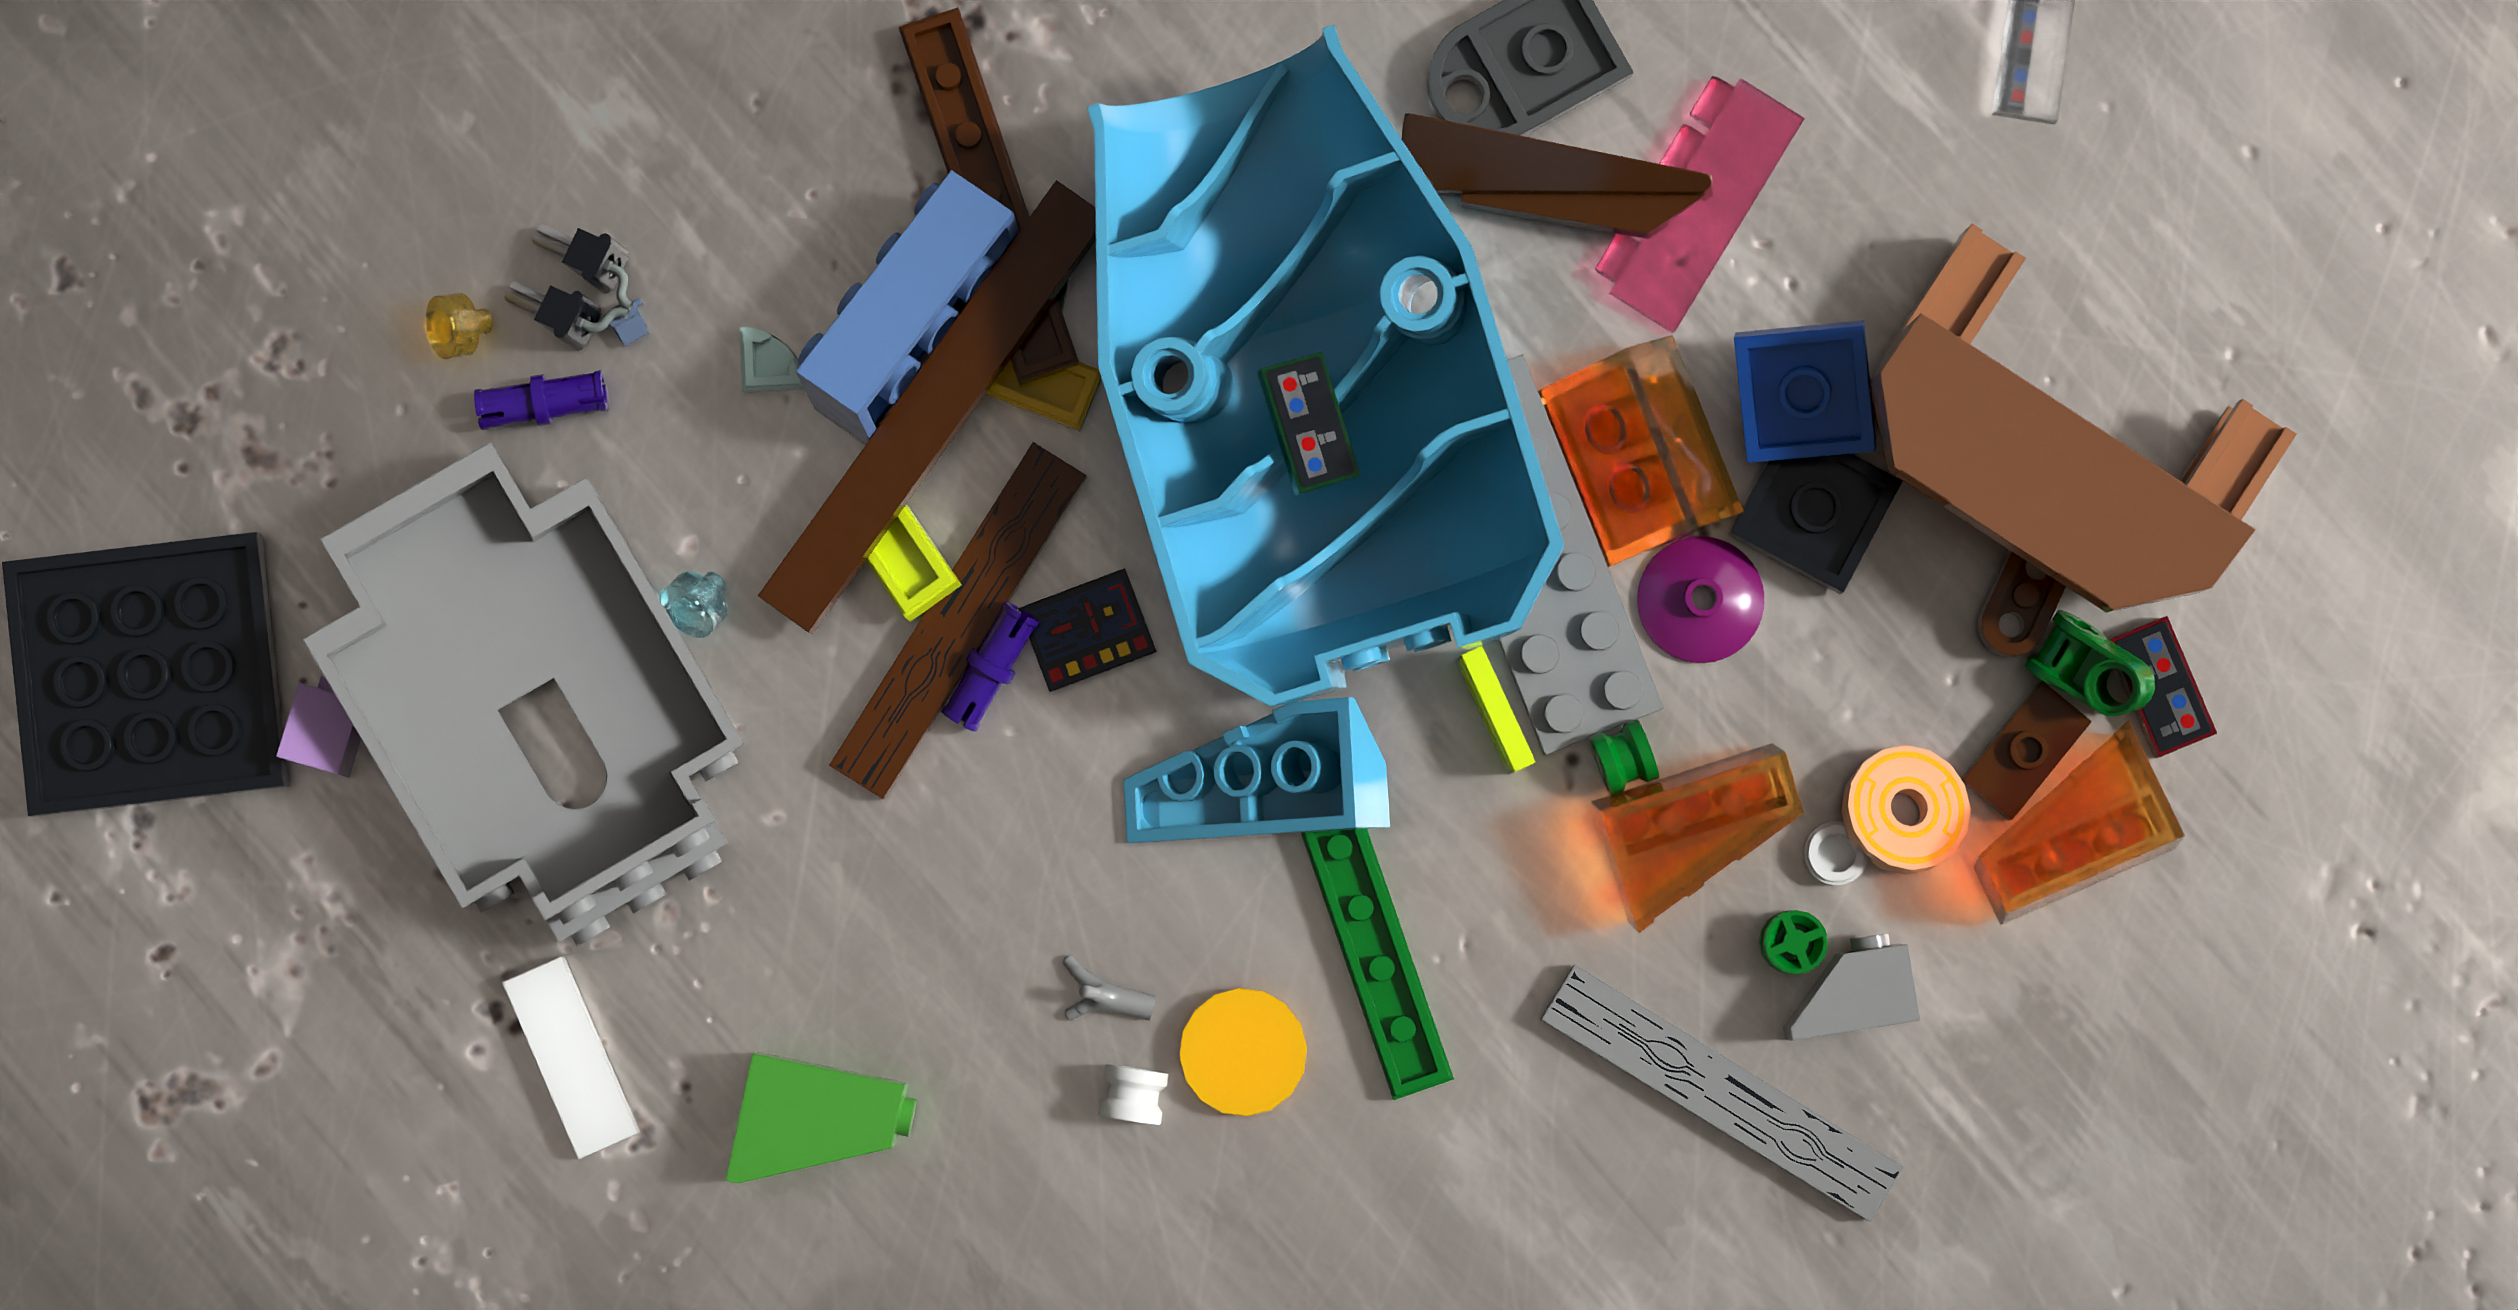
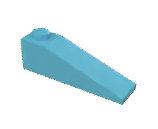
(1284, 774)

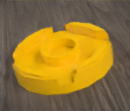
(1243, 1052)

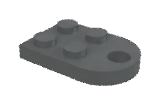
(1528, 63)

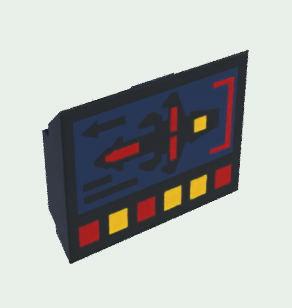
(1088, 630)

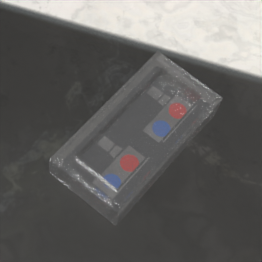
(2033, 60)

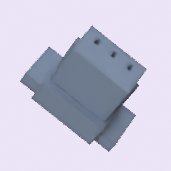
(632, 327)

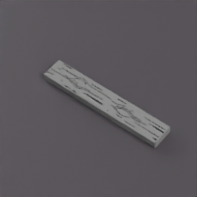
(1721, 1093)

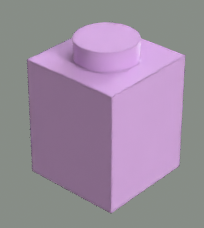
(319, 731)

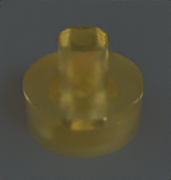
(455, 325)

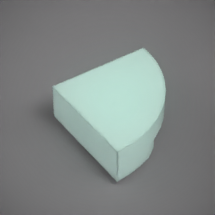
(767, 363)

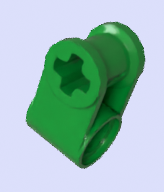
(2080, 660)

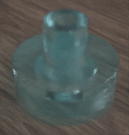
(695, 602)

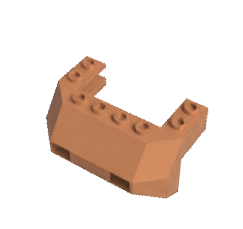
(2045, 474)

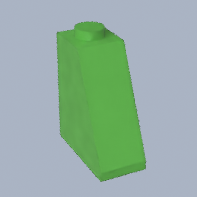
(812, 1116)

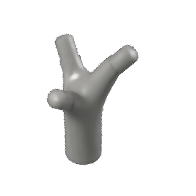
(1105, 996)

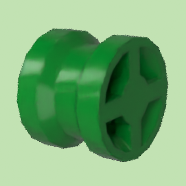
(1624, 757)
(1807, 947)

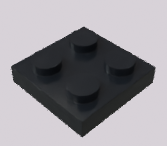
(1817, 514)

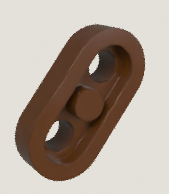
(2025, 598)

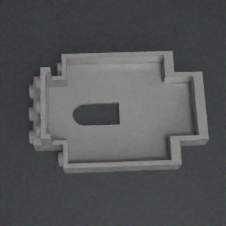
(474, 608)

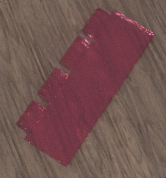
(1740, 152)

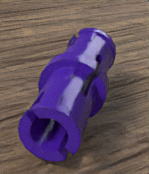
(541, 400)
(990, 666)

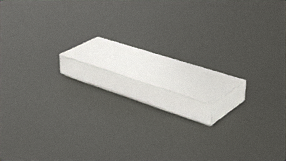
(571, 1057)

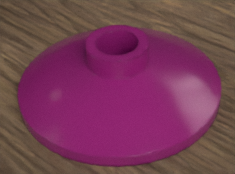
(1677, 623)

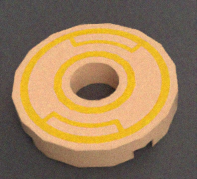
(1936, 791)

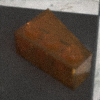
(1692, 825)
(2082, 832)

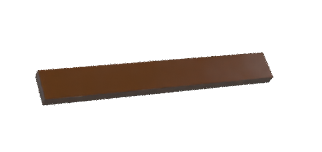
(933, 408)

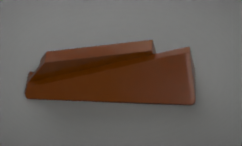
(1551, 179)

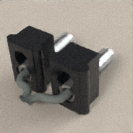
(575, 315)

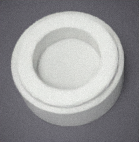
(1832, 855)

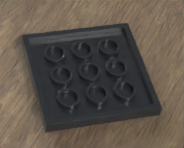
(144, 674)

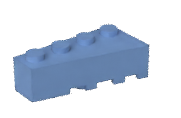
(904, 305)

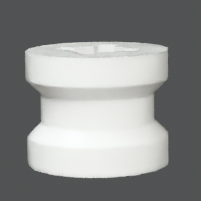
(1133, 1094)

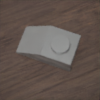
(1858, 992)

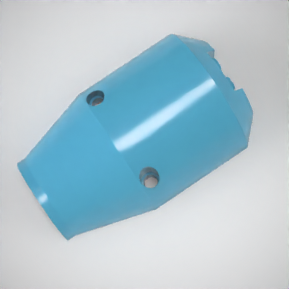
(1286, 229)

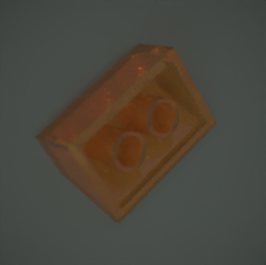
(1640, 450)

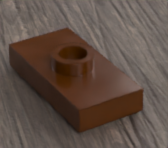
(2025, 750)

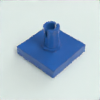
(1805, 391)

